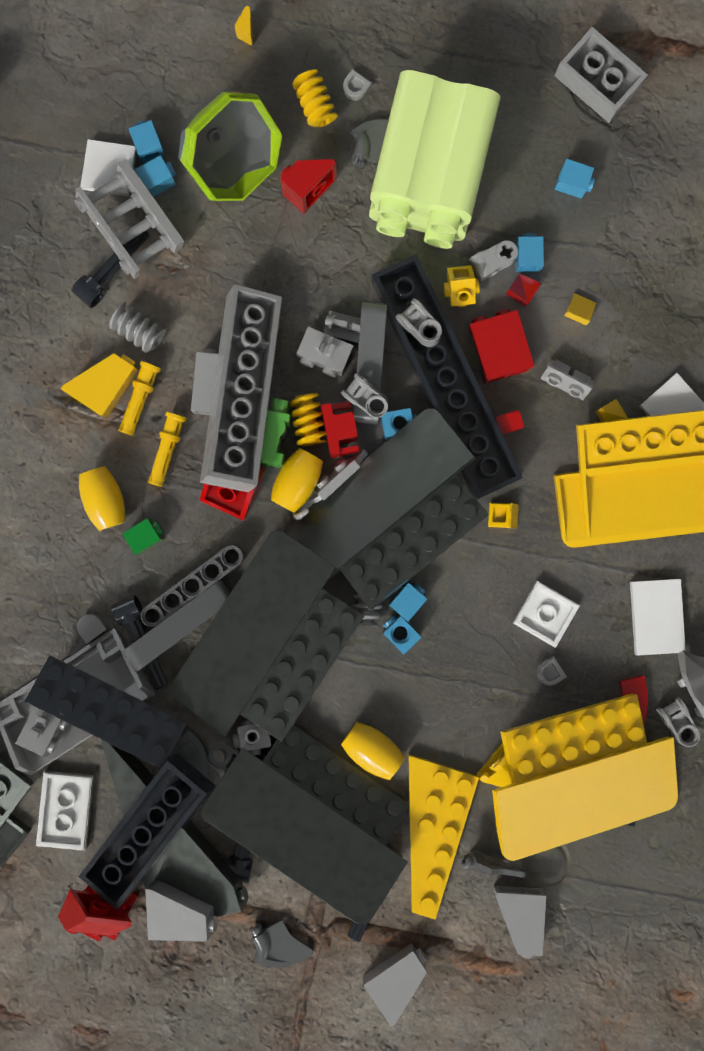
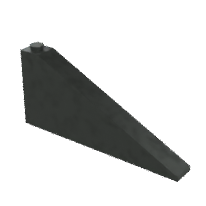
(190, 860)

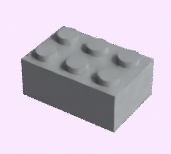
(600, 74)

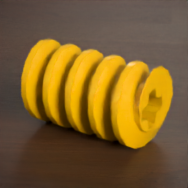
(313, 100)
(307, 419)

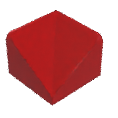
(523, 289)
(509, 422)

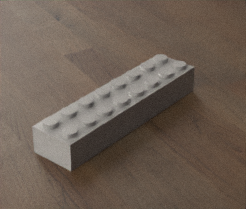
(241, 389)

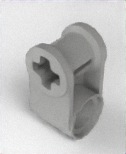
(490, 261)
(416, 320)
(365, 395)
(676, 719)

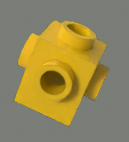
(461, 286)

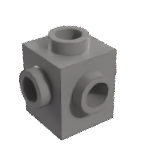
(261, 738)

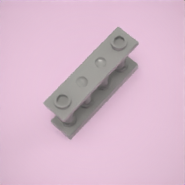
(140, 198)

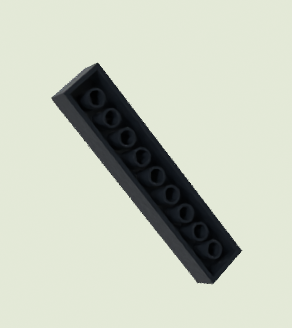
(447, 378)

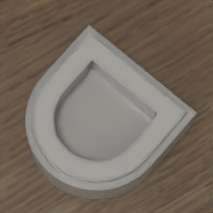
(356, 86)
(90, 627)
(550, 672)

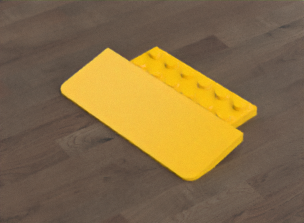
(634, 480)
(581, 777)

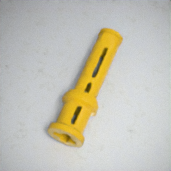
(142, 387)
(169, 438)

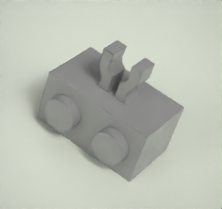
(324, 352)
(41, 732)

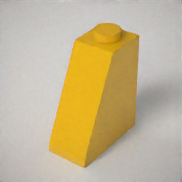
(103, 384)

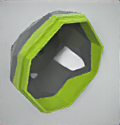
(239, 152)

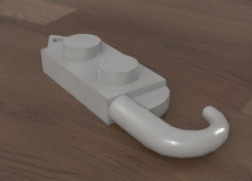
(328, 484)

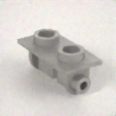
(342, 326)
(576, 385)

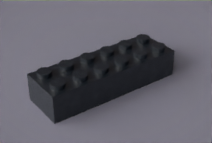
(105, 711)
(147, 831)

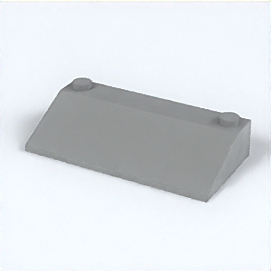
(100, 659)

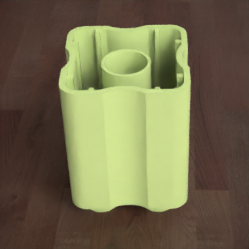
(432, 158)

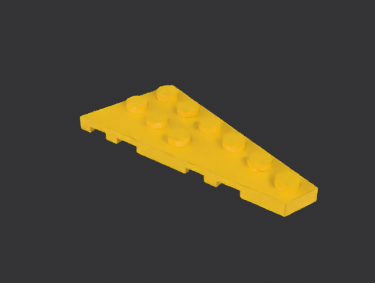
(437, 813)

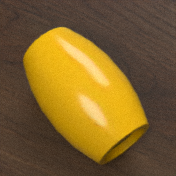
(296, 480)
(101, 498)
(373, 751)

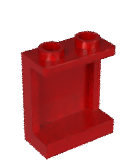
(501, 345)

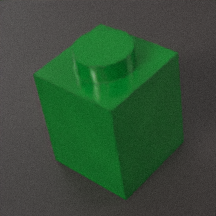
(144, 536)

